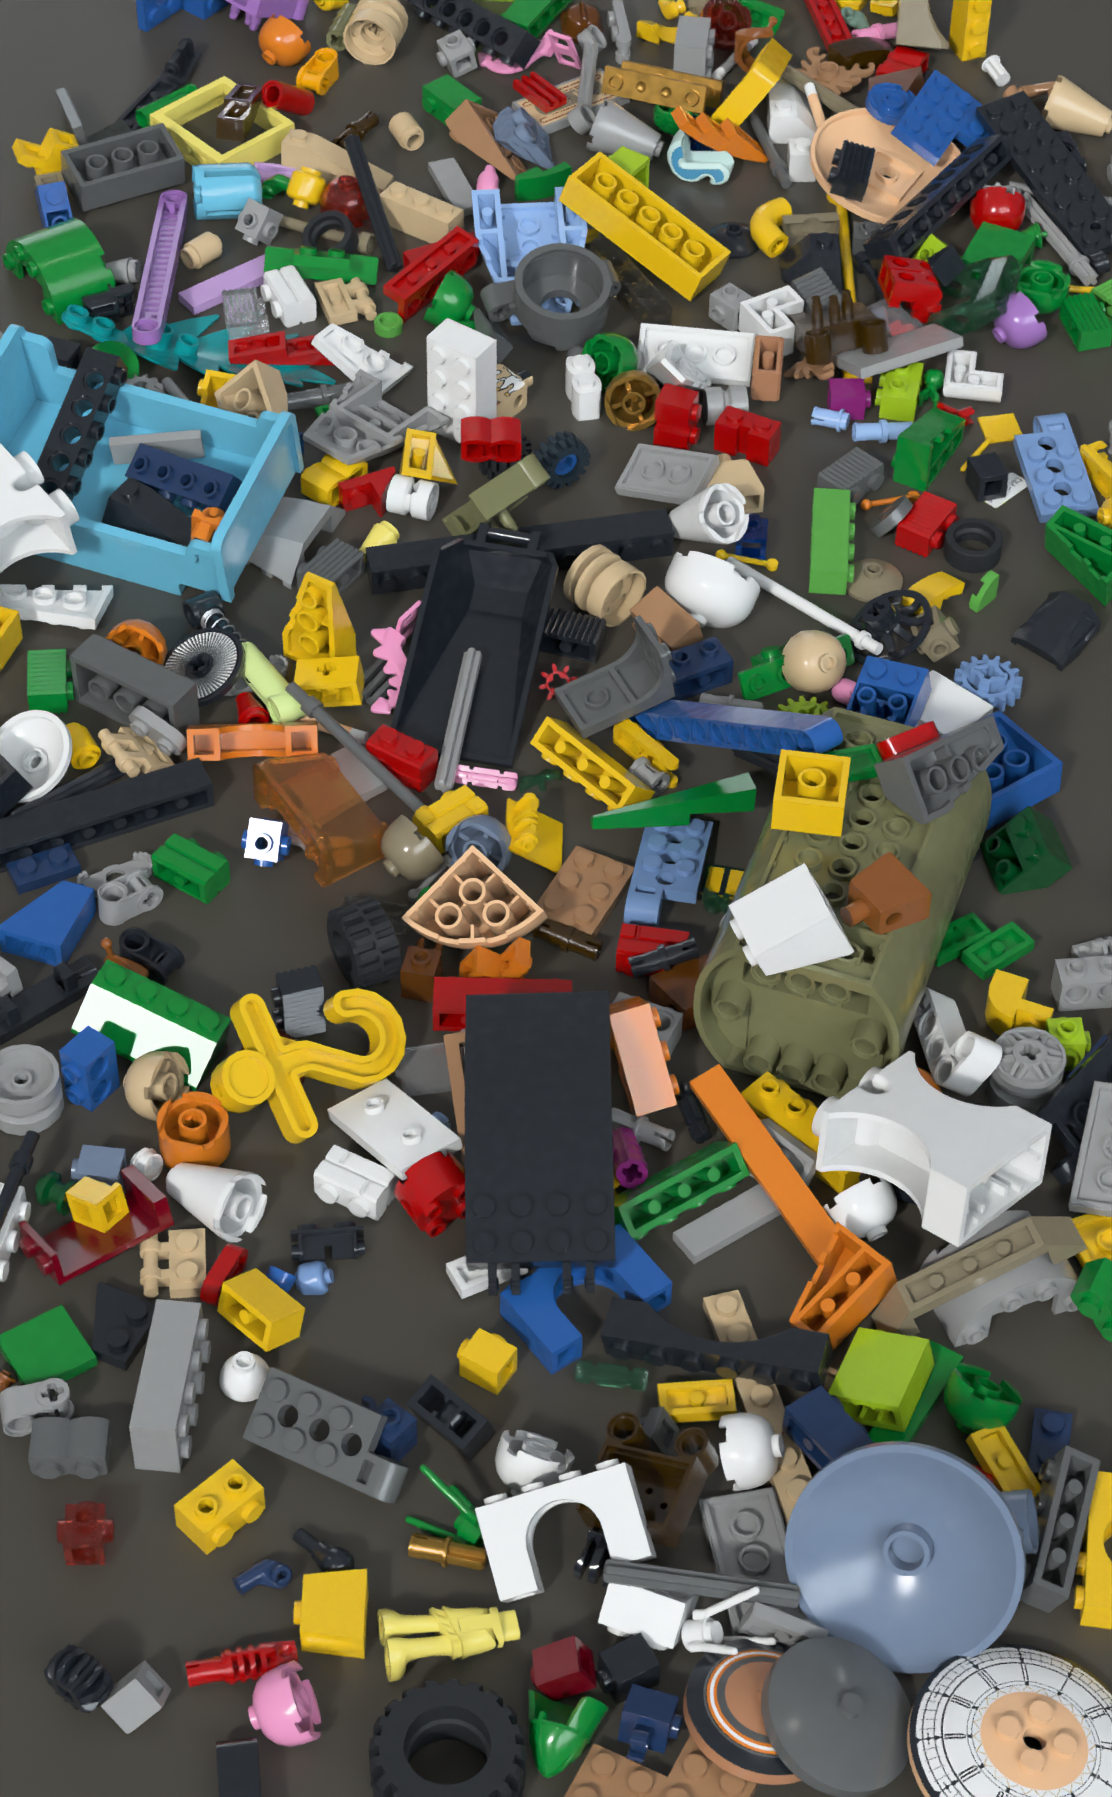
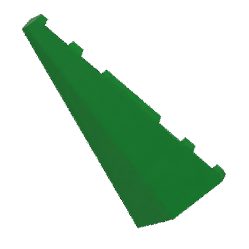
(674, 809)

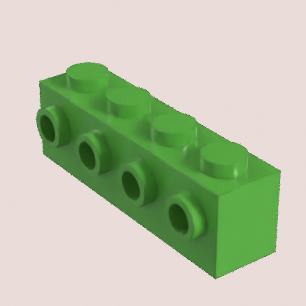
(830, 541)

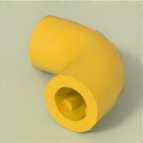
(765, 226)

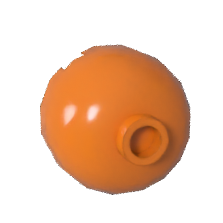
(282, 42)
(141, 638)

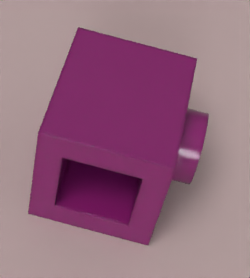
(848, 395)

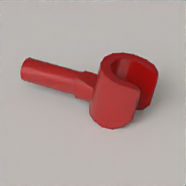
(963, 413)

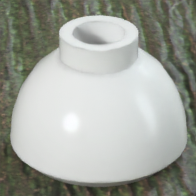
(243, 1376)

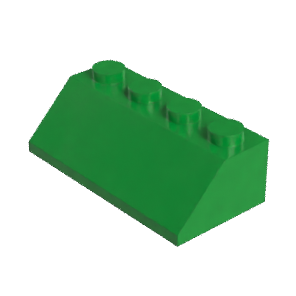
(152, 1018)

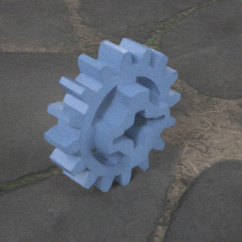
(990, 681)

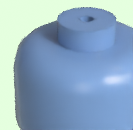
(313, 1278)

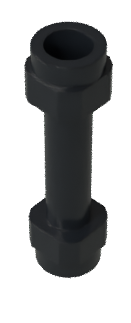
(864, 266)

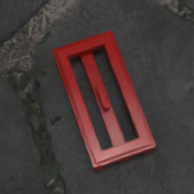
(543, 90)

